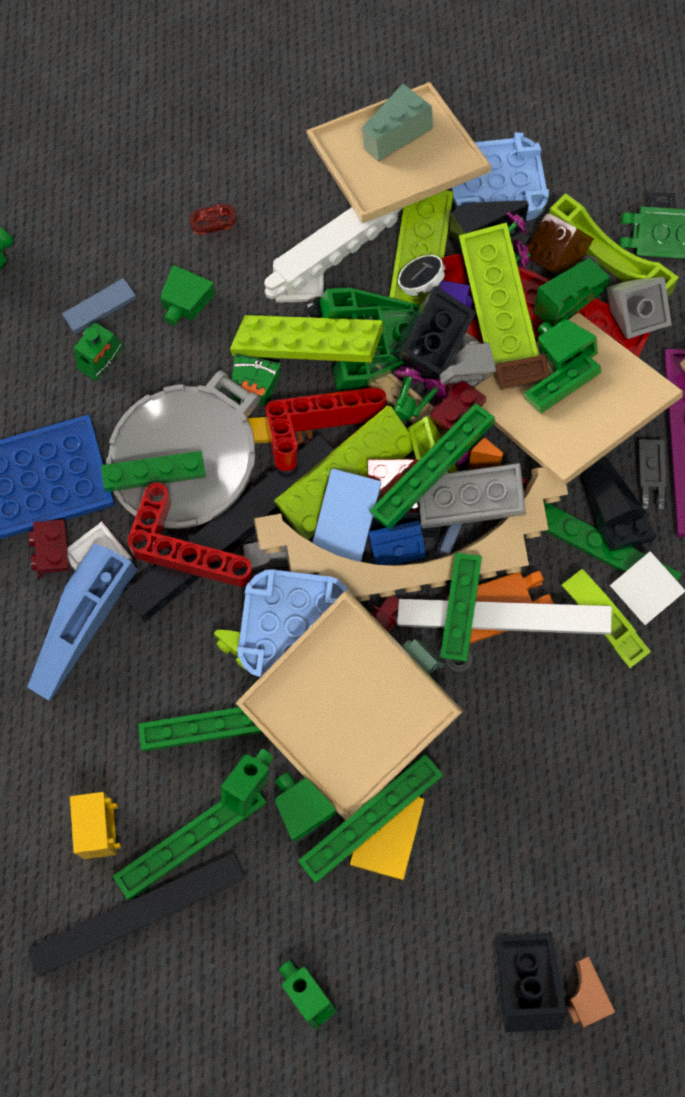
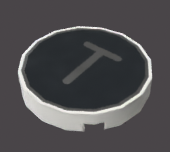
(421, 275)

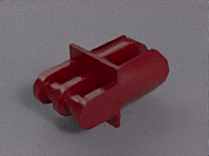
(386, 614)

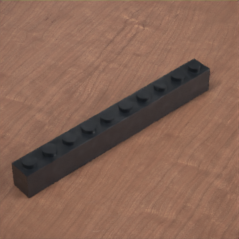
(222, 533)

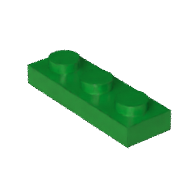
(562, 382)

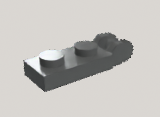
(652, 470)

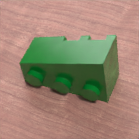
(570, 292)

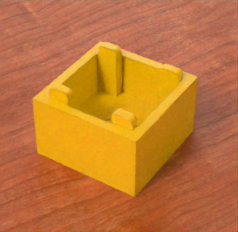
(93, 825)

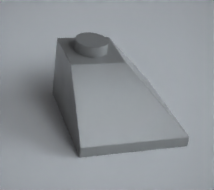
(640, 306)

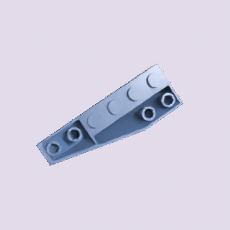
(79, 615)

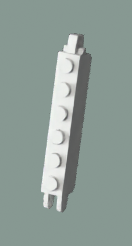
(323, 250)

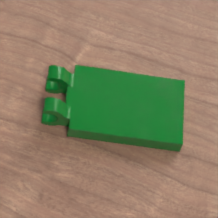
(656, 232)

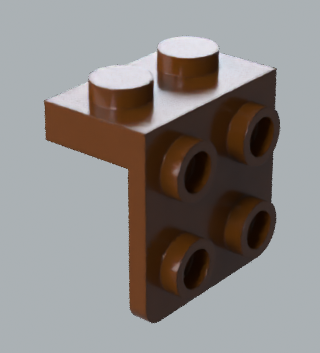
(558, 245)

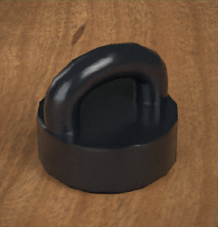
(313, 308)

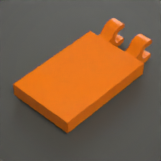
(508, 590)

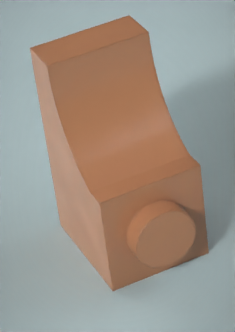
(590, 999)

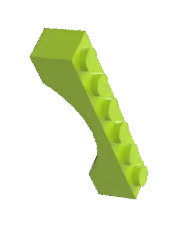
(606, 251)

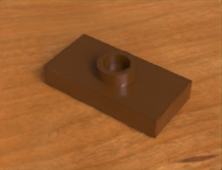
(522, 372)

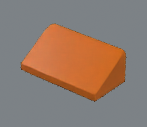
(485, 455)

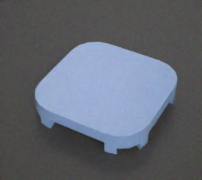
(514, 176)
(279, 611)

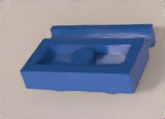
(398, 544)

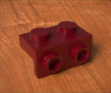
(455, 405)
(50, 547)

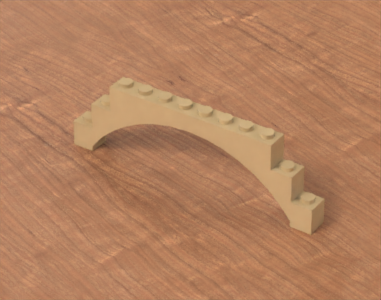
(500, 549)

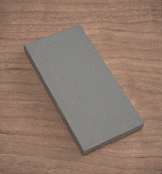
(474, 496)

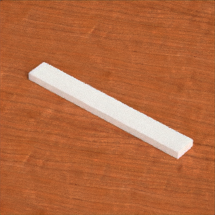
(511, 616)

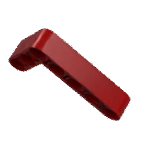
(316, 412)
(180, 548)

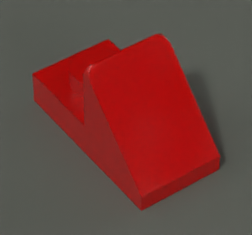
(455, 269)

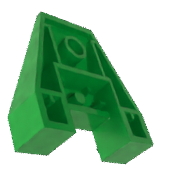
(363, 305)

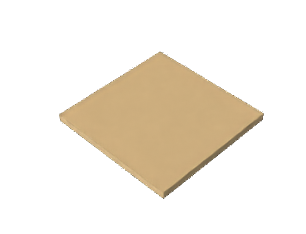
(410, 174)
(588, 420)
(348, 706)

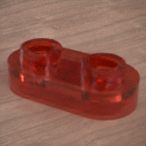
(212, 217)

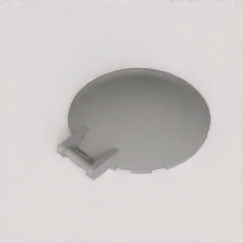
(185, 422)

